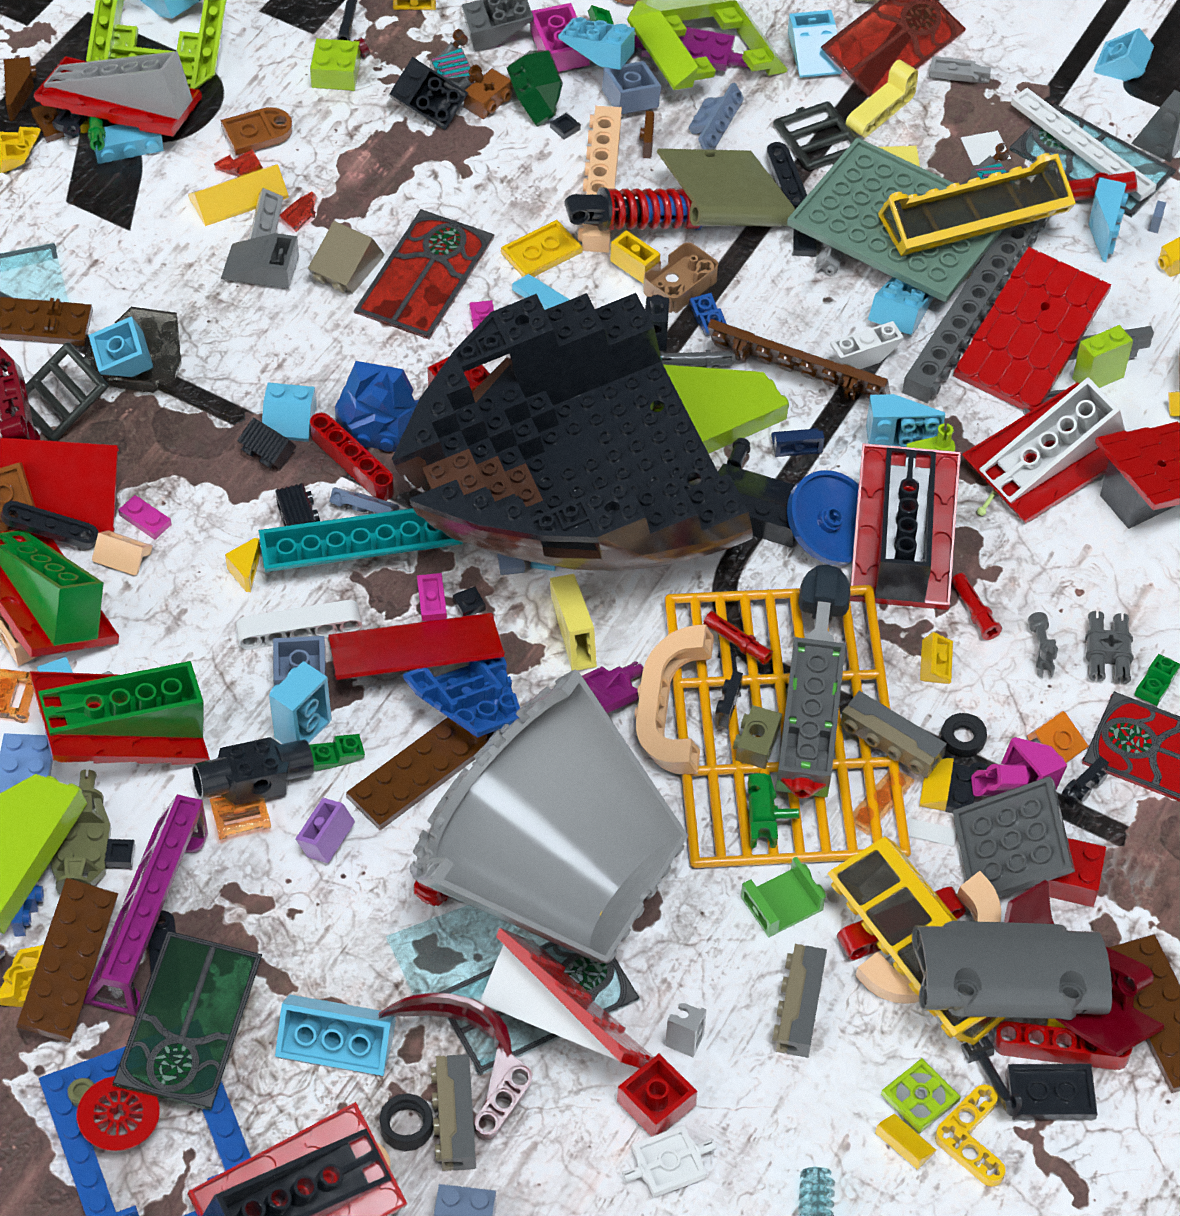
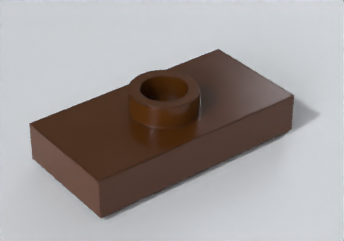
(44, 117)
(646, 134)

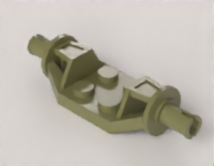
(86, 842)

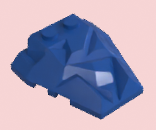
(376, 405)
(472, 696)

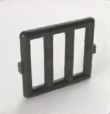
(800, 151)
(85, 401)

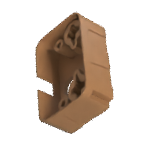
(695, 273)

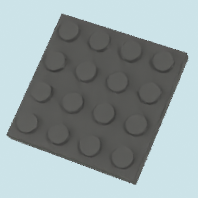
(1015, 837)

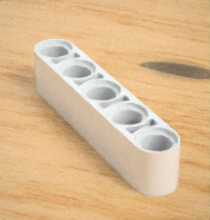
(315, 620)

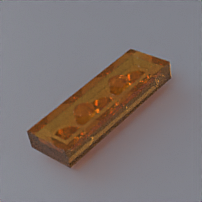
(884, 798)

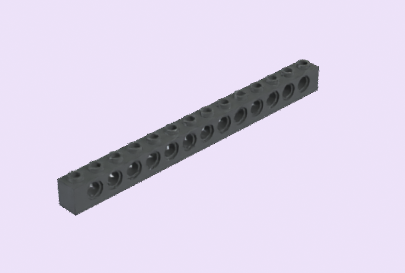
(968, 310)

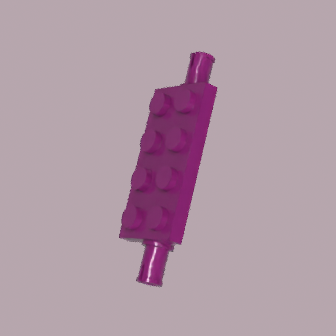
(709, 44)
(614, 686)

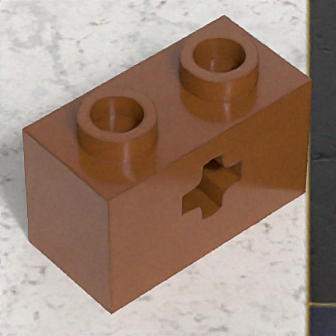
(489, 94)

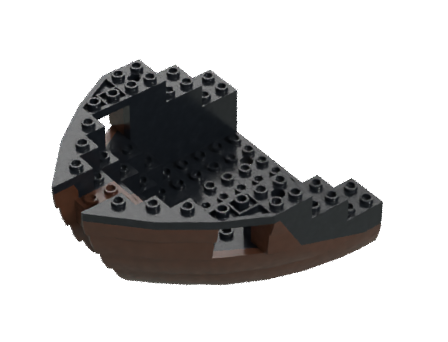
(565, 446)

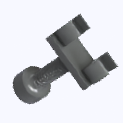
(1047, 648)

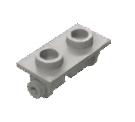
(829, 260)

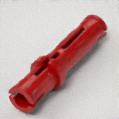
(745, 642)

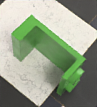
(784, 899)

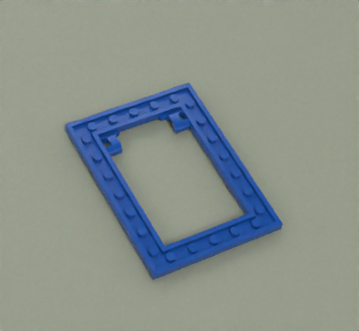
(80, 1152)

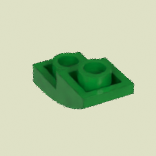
(1157, 680)
(340, 752)

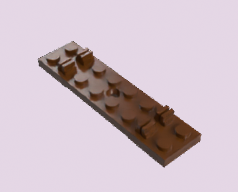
(44, 320)
(747, 343)

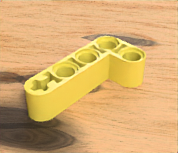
(886, 101)

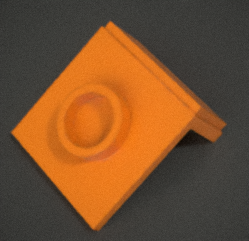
(1061, 735)

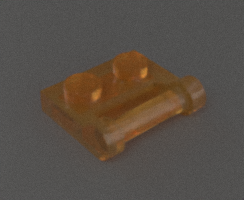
(8, 687)
(226, 811)

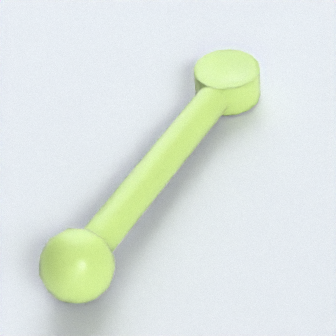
(981, 511)

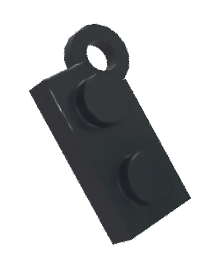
(69, 123)
(960, 787)
(1080, 789)

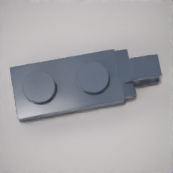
(360, 501)

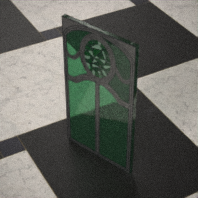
(188, 1020)

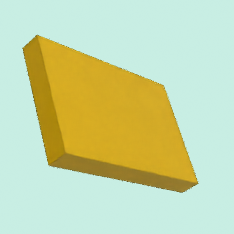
(541, 249)

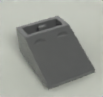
(495, 20)
(263, 260)

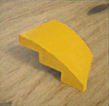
(16, 147)
(19, 977)

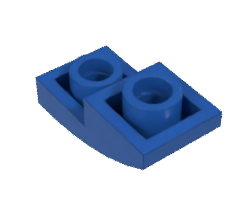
(704, 310)
(31, 905)

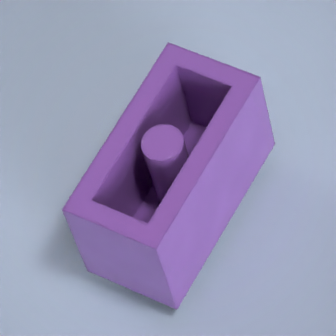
(325, 830)

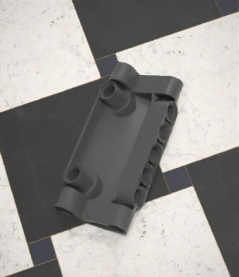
(1012, 970)

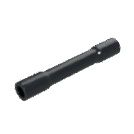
(346, 26)

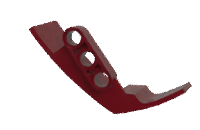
(1124, 1024)

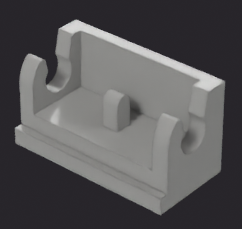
(686, 1033)

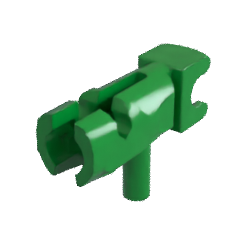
(763, 810)

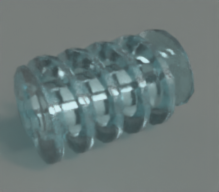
(816, 1192)

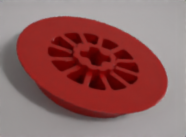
(104, 1091)

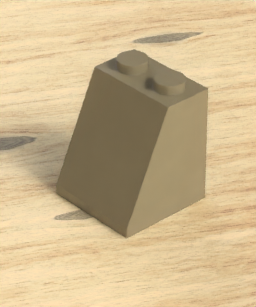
(345, 258)

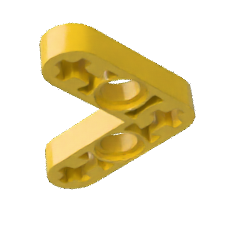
(962, 1131)

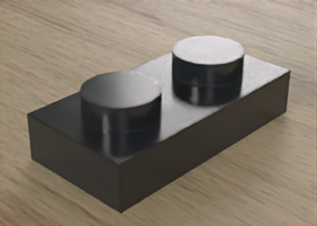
(726, 707)

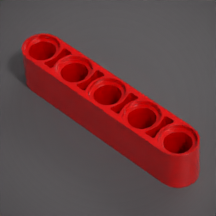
(352, 456)
(859, 943)
(1049, 1050)

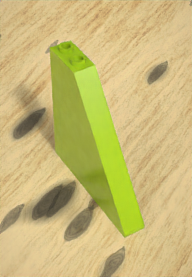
(727, 402)
(32, 828)

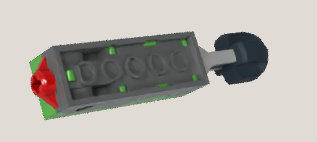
(814, 688)

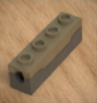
(892, 734)
(801, 1000)
(455, 1112)

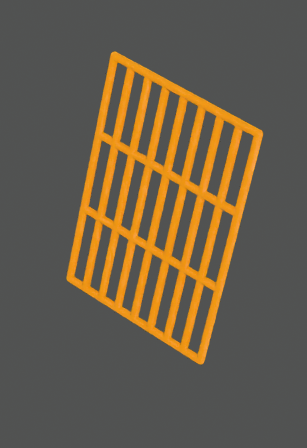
(739, 768)

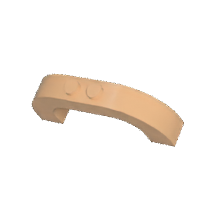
(670, 654)
(888, 983)

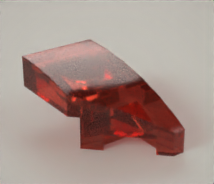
(239, 166)
(299, 212)

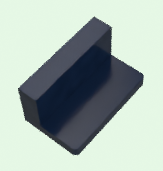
(797, 442)

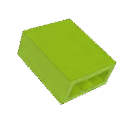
(1103, 357)

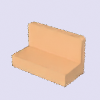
(120, 552)

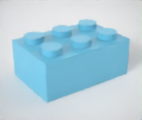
(300, 705)

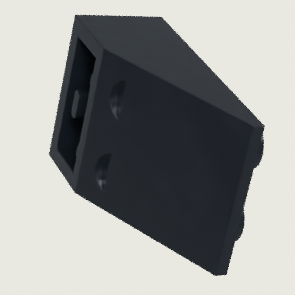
(428, 93)

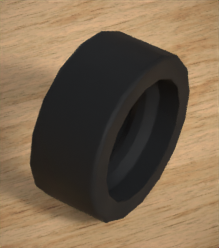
(404, 1102)

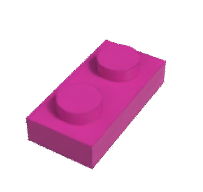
(144, 517)
(431, 597)

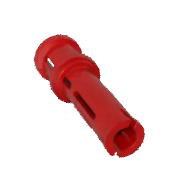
(980, 614)

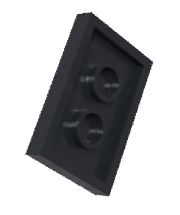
(1053, 1091)

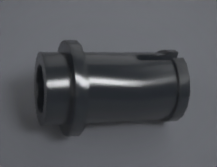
(740, 449)

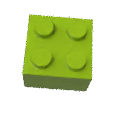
(335, 64)

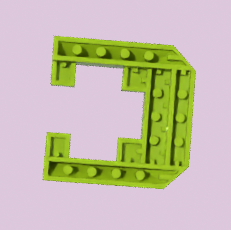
(660, 25)
(196, 50)

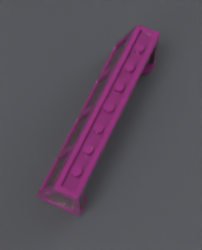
(177, 831)

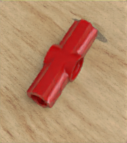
(1086, 187)

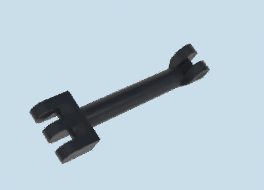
(1011, 1104)

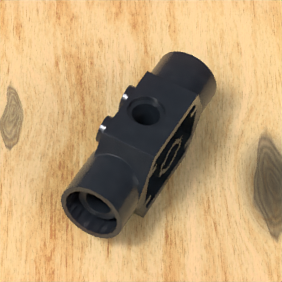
(253, 770)

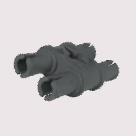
(1109, 647)

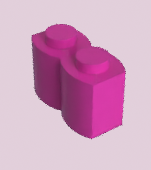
(999, 779)

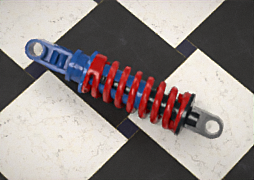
(651, 209)

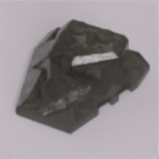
(163, 343)

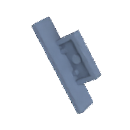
(716, 116)

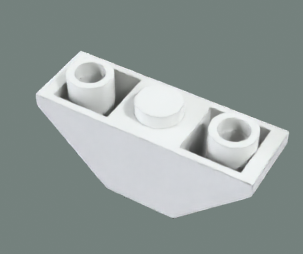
(868, 346)

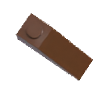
(18, 83)

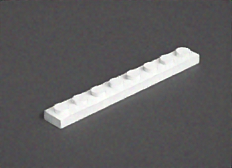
(1078, 140)

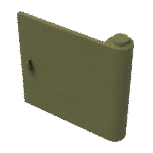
(727, 187)

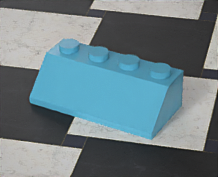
(334, 1035)

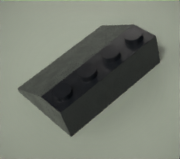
(766, 503)

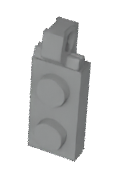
(959, 70)

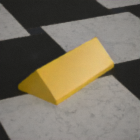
(236, 194)

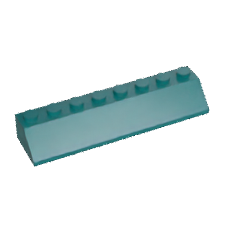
(348, 539)

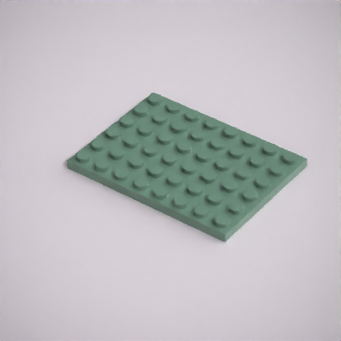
(845, 216)

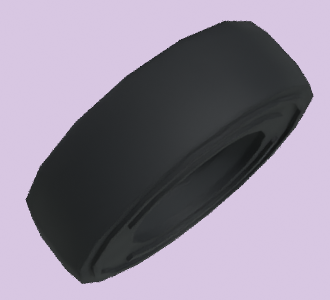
(968, 721)

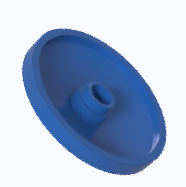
(824, 516)

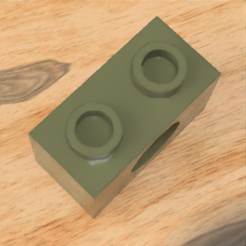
(752, 749)

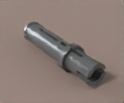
(698, 358)

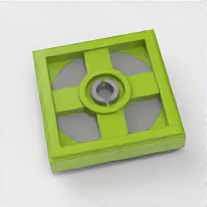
(920, 1095)

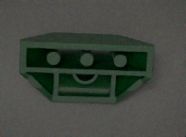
(536, 84)

